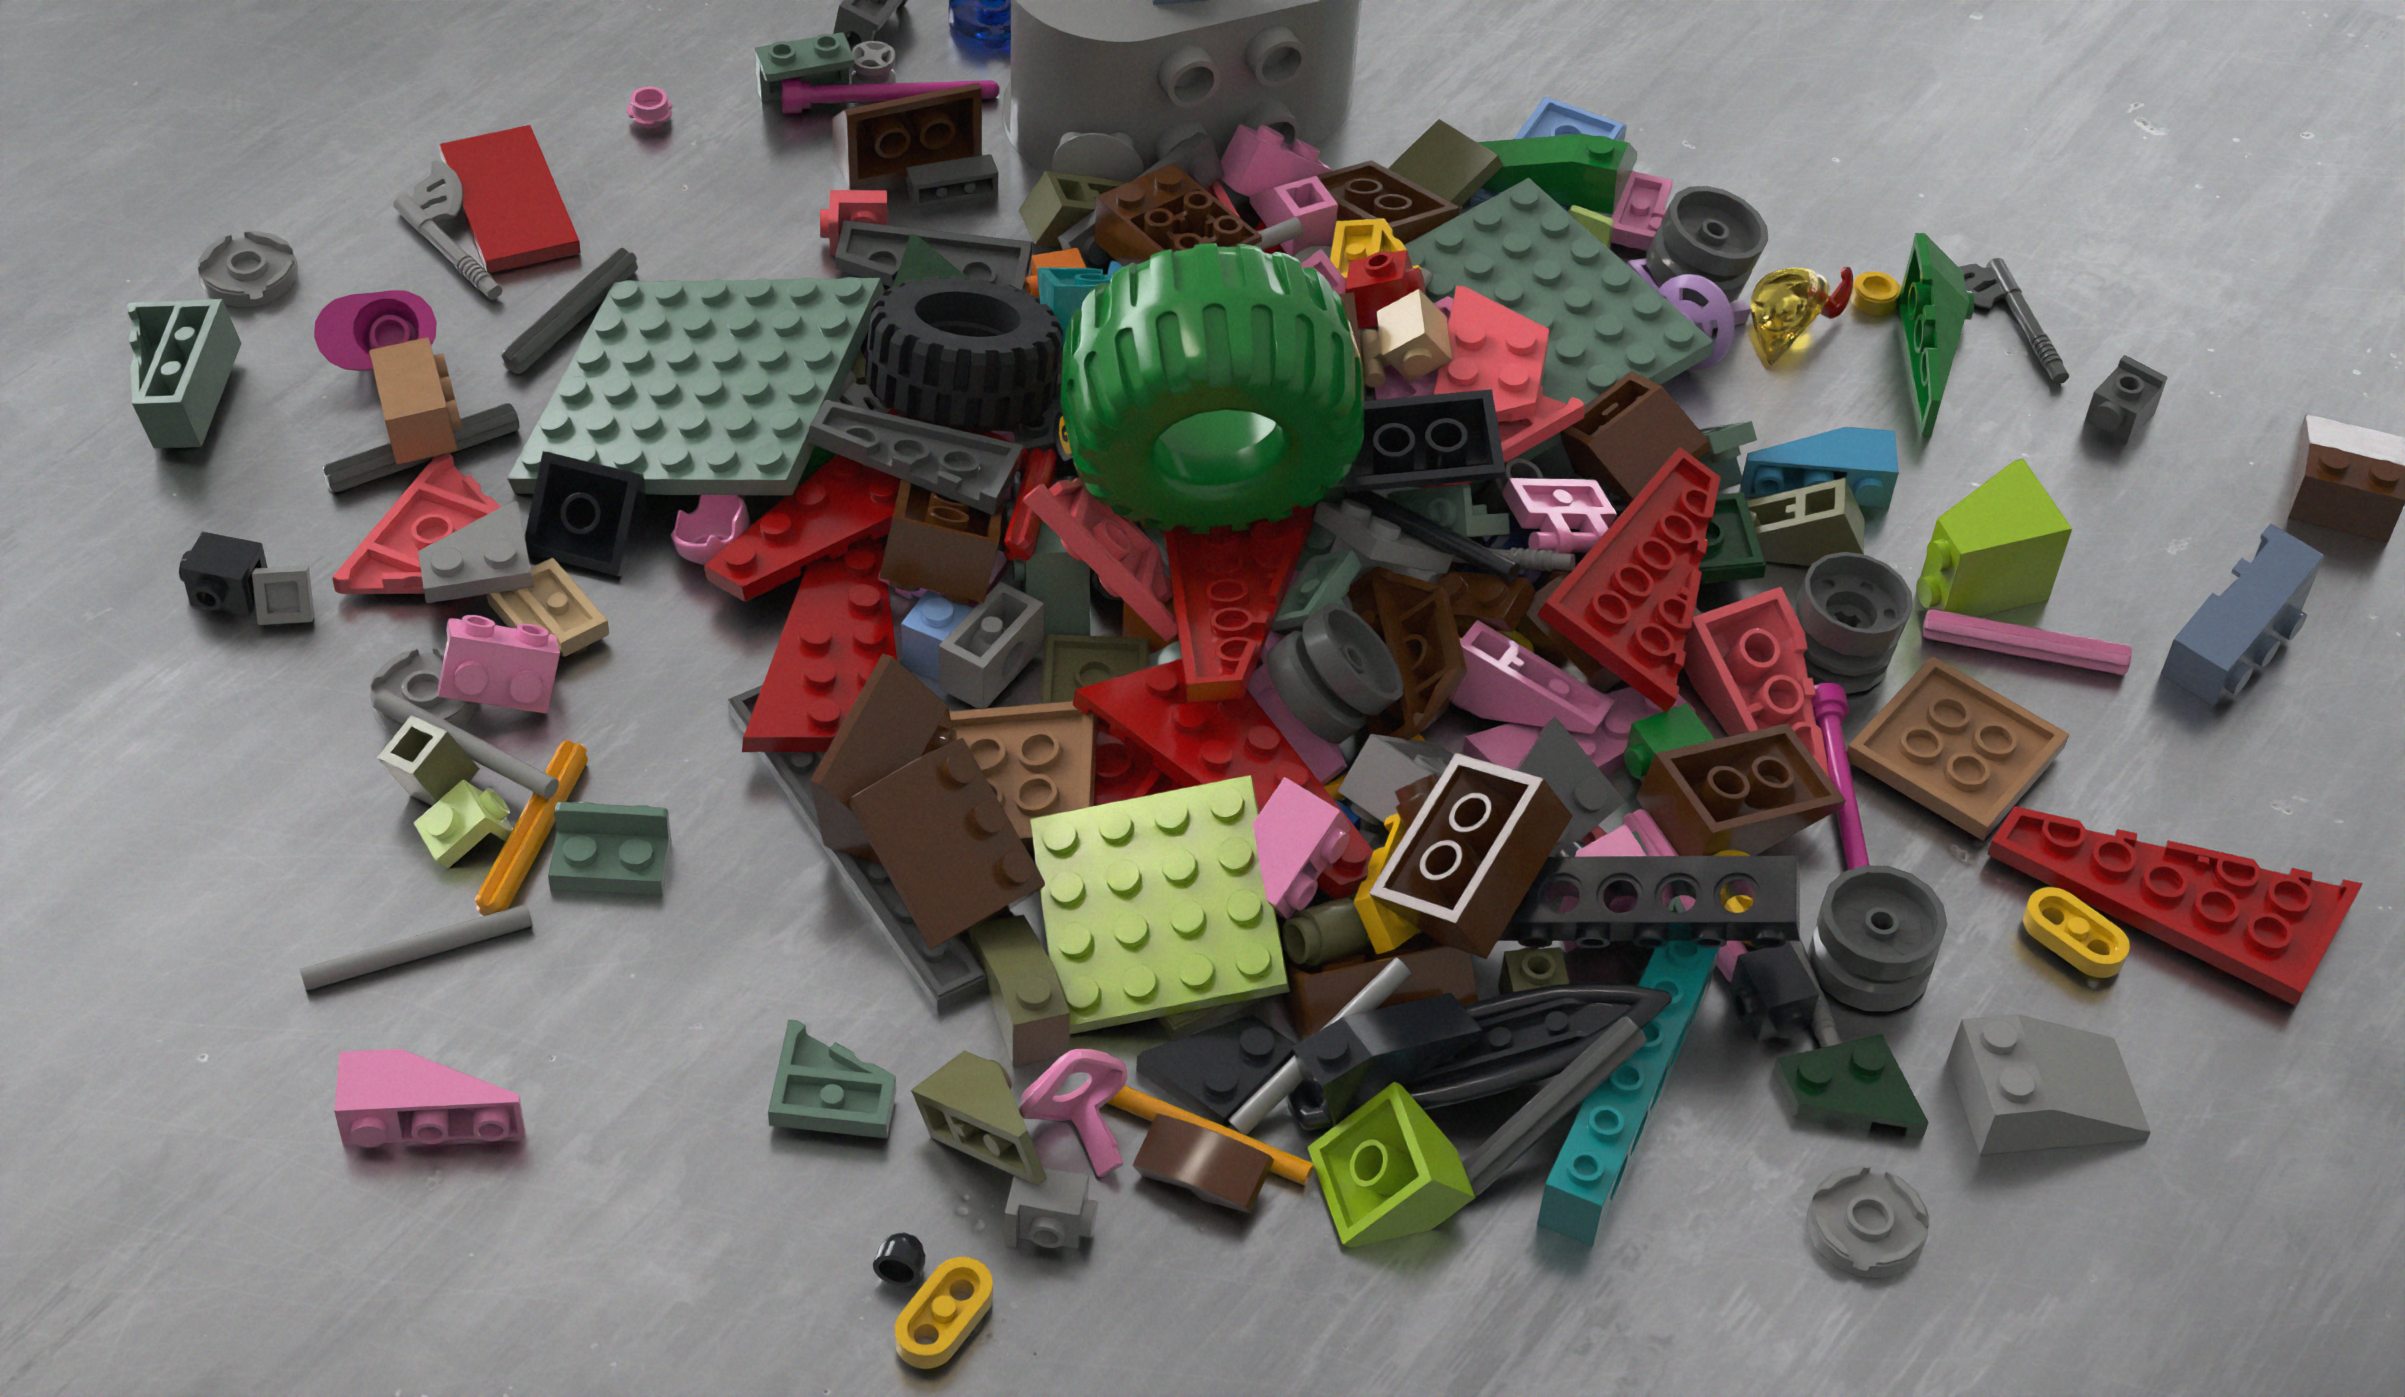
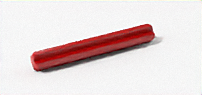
(1024, 522)

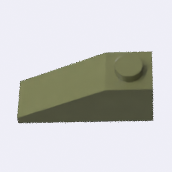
(1060, 203)
(1808, 523)
(1023, 990)
(975, 1112)

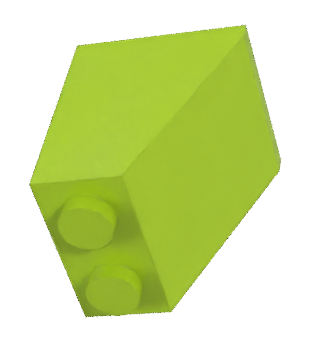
(1995, 547)

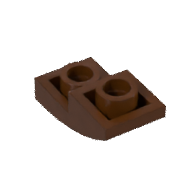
(1203, 1161)

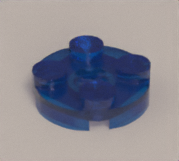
(982, 20)

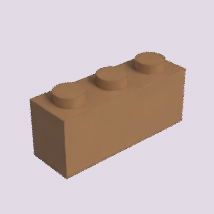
(416, 400)

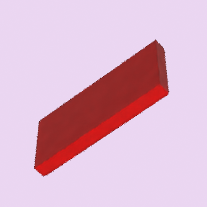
(510, 199)

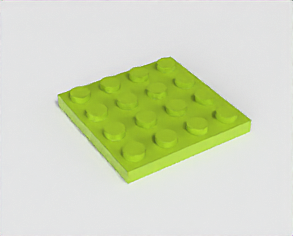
(1158, 905)

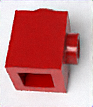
(1380, 282)

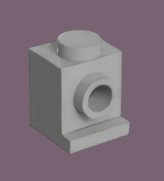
(1050, 1213)

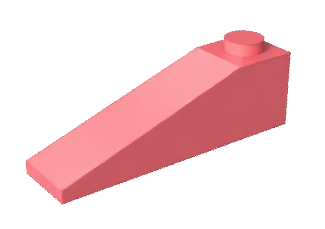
(1753, 668)

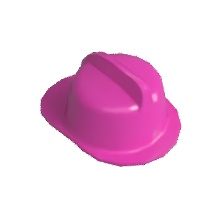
(371, 321)

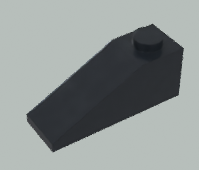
(1374, 1048)

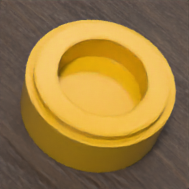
(1875, 293)

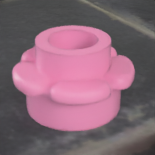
(649, 107)

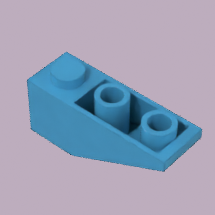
(1858, 454)

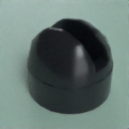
(900, 1260)

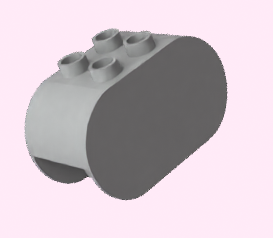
(1177, 71)

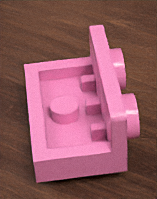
(499, 664)

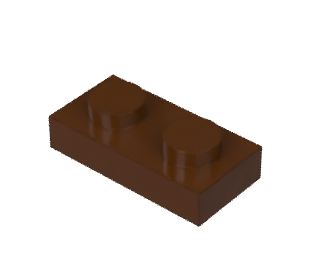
(1487, 599)

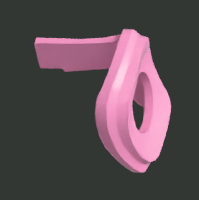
(1081, 1106)

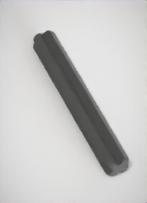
(568, 311)
(381, 462)
(1553, 1103)

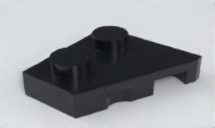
(1218, 1066)

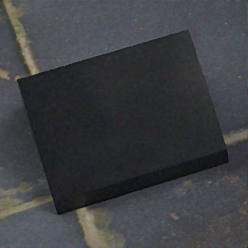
(586, 514)

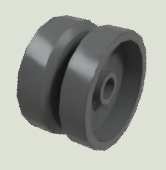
(1708, 236)
(1334, 673)
(1877, 938)

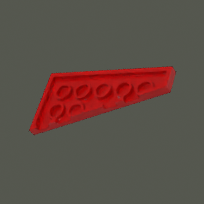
(818, 520)
(1642, 581)
(824, 653)
(2201, 900)

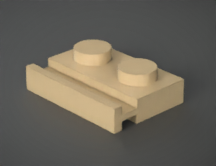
(555, 605)

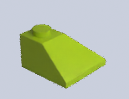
(1389, 1171)

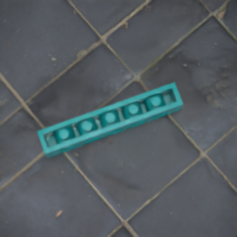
(1619, 1110)

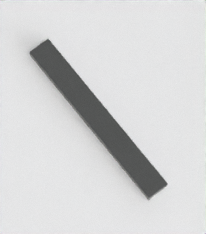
(943, 973)

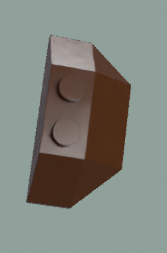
(1422, 636)

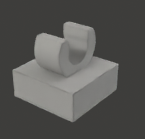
(283, 595)

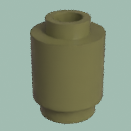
(1324, 932)

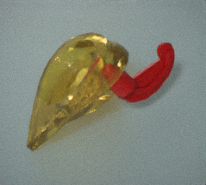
(1790, 301)

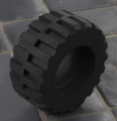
(963, 353)

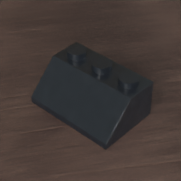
(1428, 442)

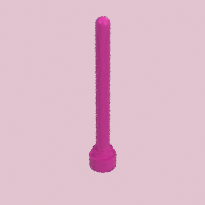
(800, 95)
(1830, 712)

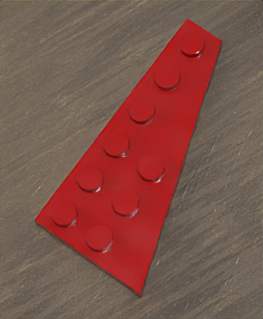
(1228, 598)
(1213, 744)

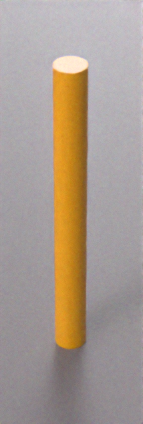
(1148, 1107)

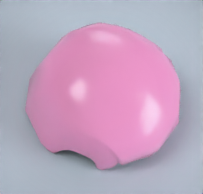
(710, 527)

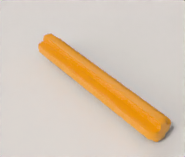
(530, 832)

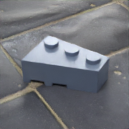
(2247, 620)

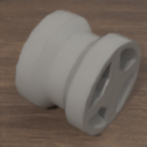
(873, 63)

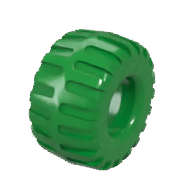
(1212, 389)

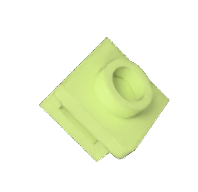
(462, 821)

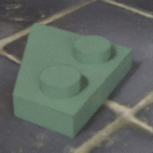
(829, 1088)

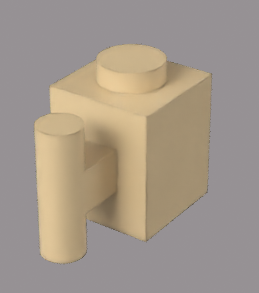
(1410, 338)

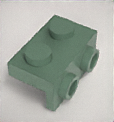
(814, 59)

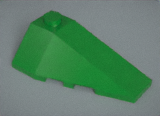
(1568, 168)
(1931, 318)

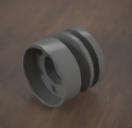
(1851, 619)

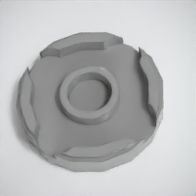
(248, 269)
(416, 680)
(1868, 1222)

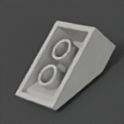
(1385, 767)
(2042, 1085)

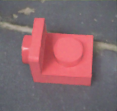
(852, 205)

